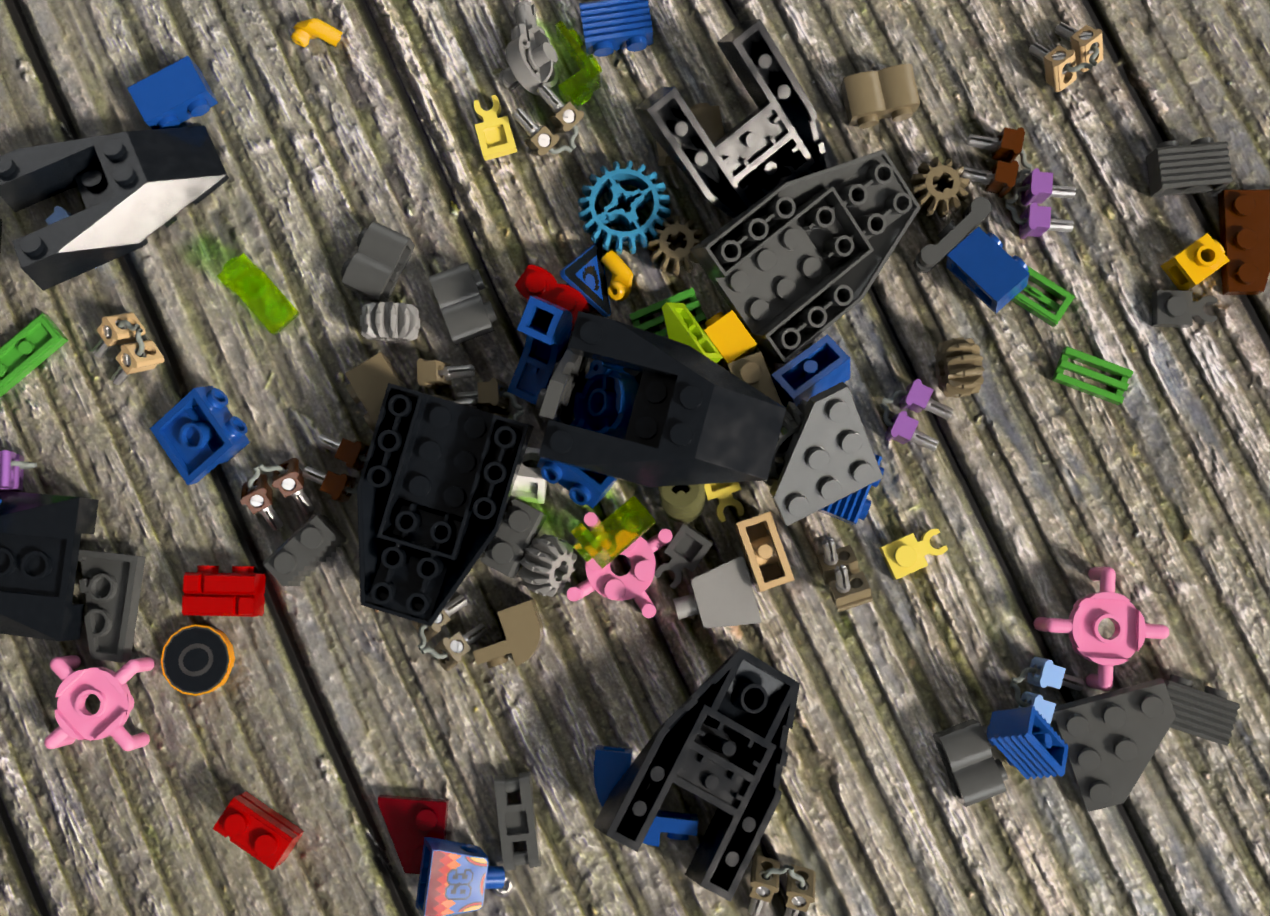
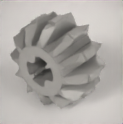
(390, 322)
(547, 565)

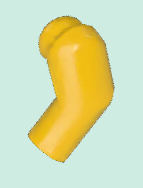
(621, 276)

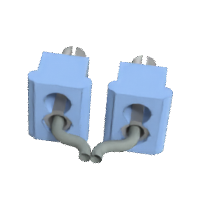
(1043, 674)

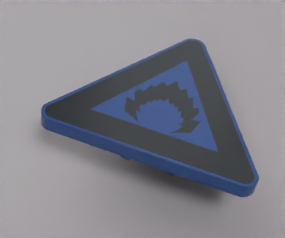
(588, 276)

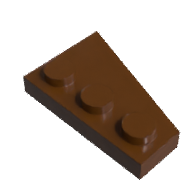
(1245, 239)

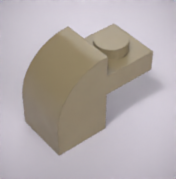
(523, 636)

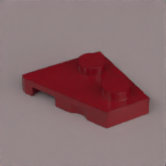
(409, 822)

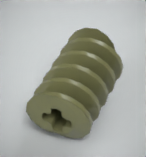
(683, 502)

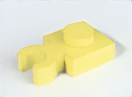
(494, 133)
(723, 493)
(908, 554)

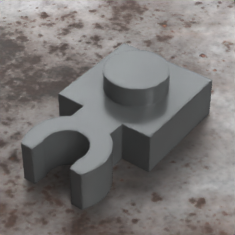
(1179, 310)
(686, 551)

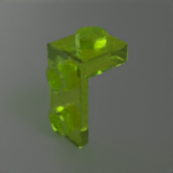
(581, 85)
(258, 293)
(613, 533)

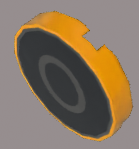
(197, 659)

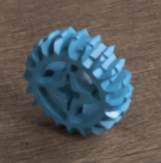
(612, 214)

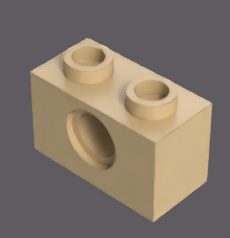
(763, 552)

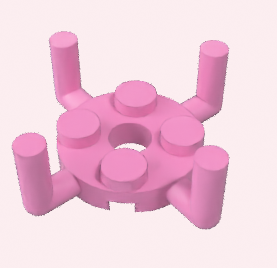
(627, 586)
(1084, 623)
(114, 698)

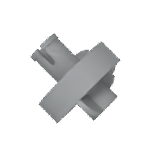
(529, 53)

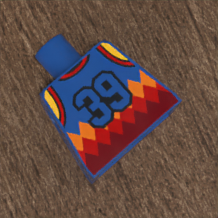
(454, 878)

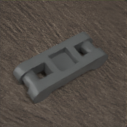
(952, 235)
(517, 821)

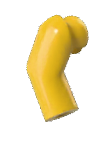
(313, 29)

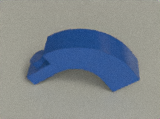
(546, 341)
(609, 767)

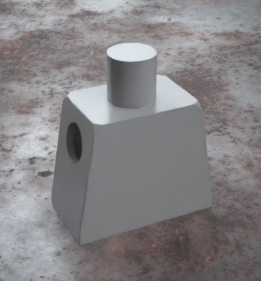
(721, 597)

